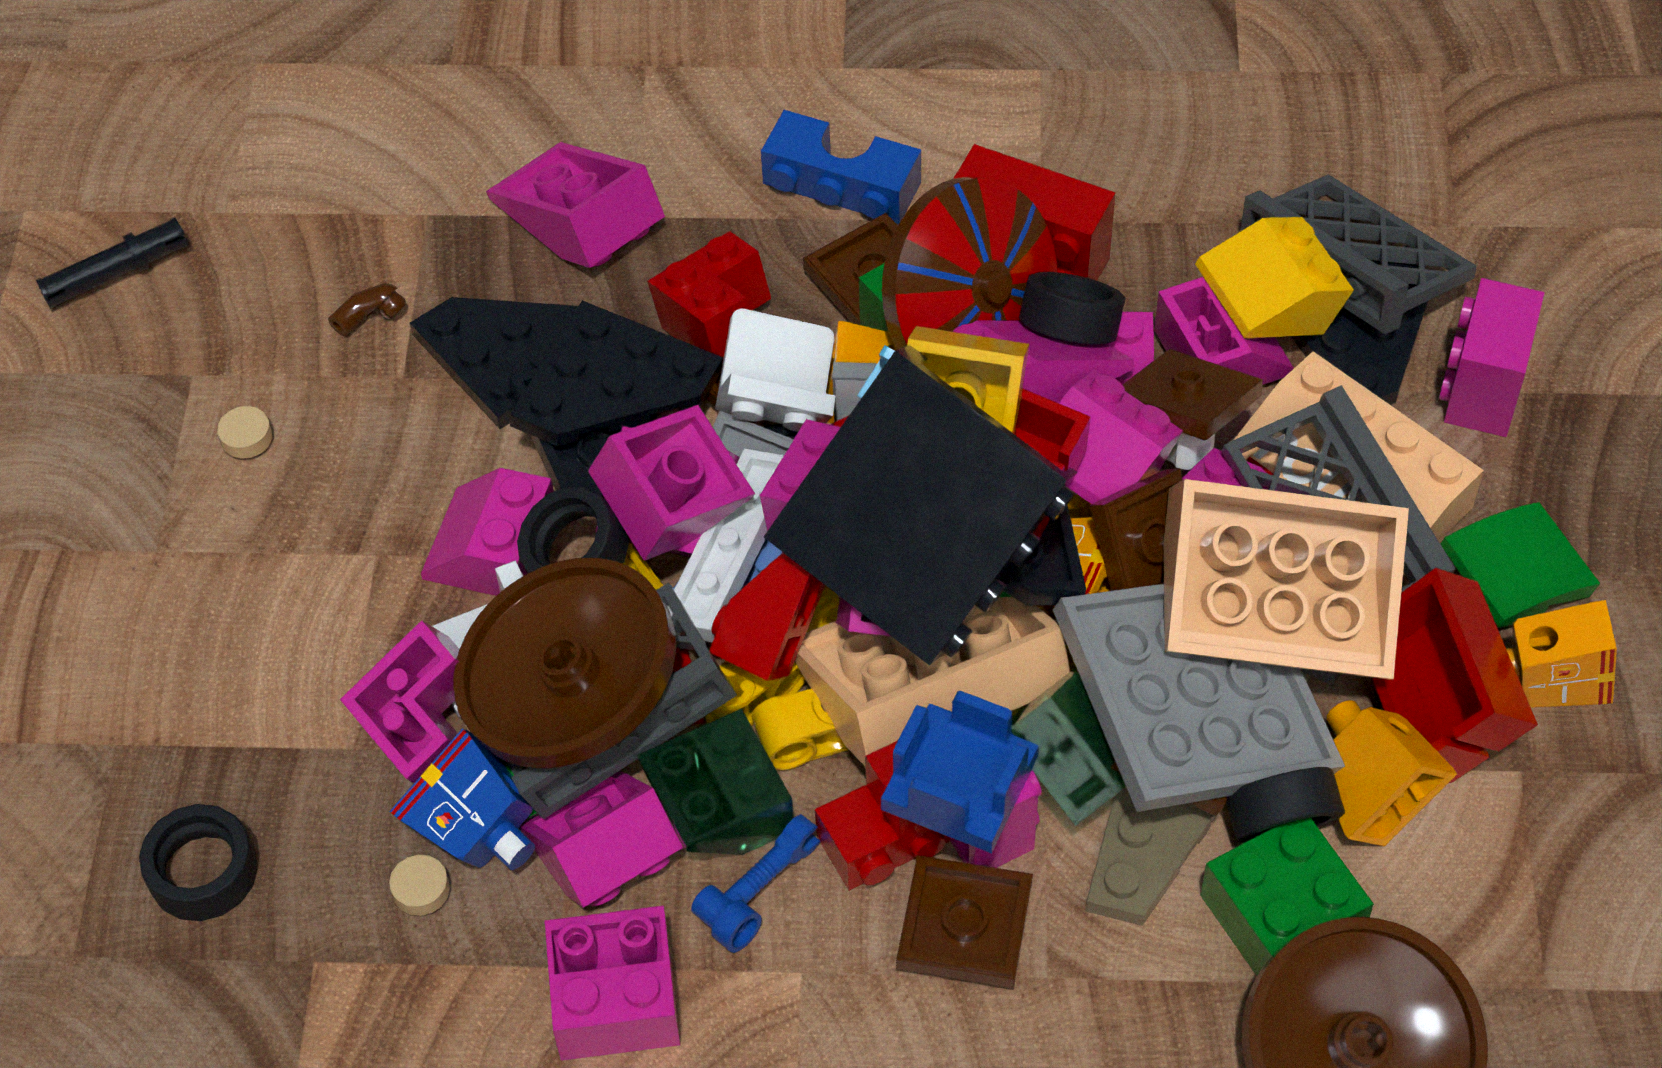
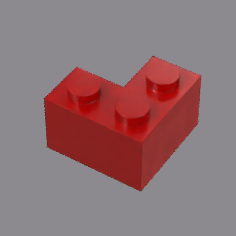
(706, 288)
(864, 839)

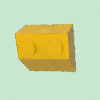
(1276, 279)
(978, 367)

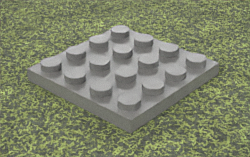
(1186, 721)

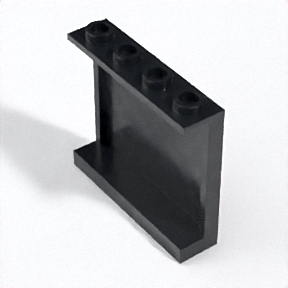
(920, 508)

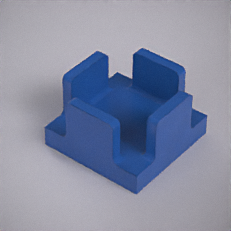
(959, 770)

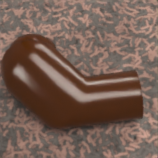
(363, 303)

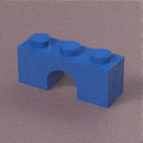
(874, 183)

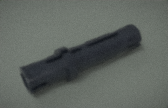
(113, 262)

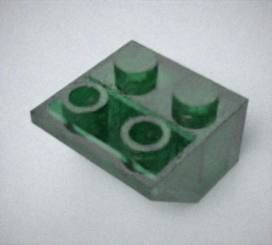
(1072, 750)
(719, 787)

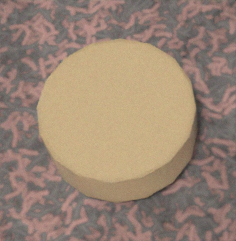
(244, 432)
(419, 885)

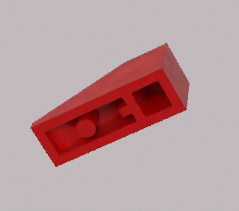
(768, 619)

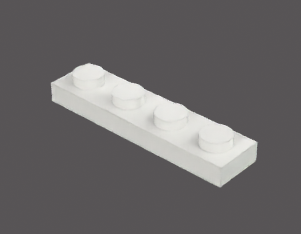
(726, 549)

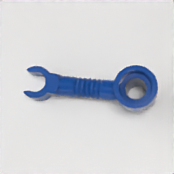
(727, 913)

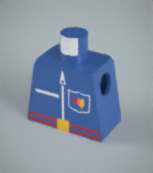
(469, 806)

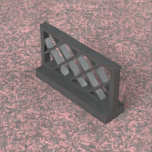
(1380, 289)
(1354, 456)
(686, 699)

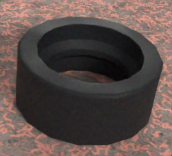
(1072, 308)
(559, 510)
(1285, 799)
(185, 826)

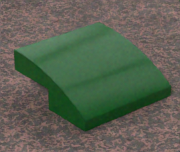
(1520, 562)

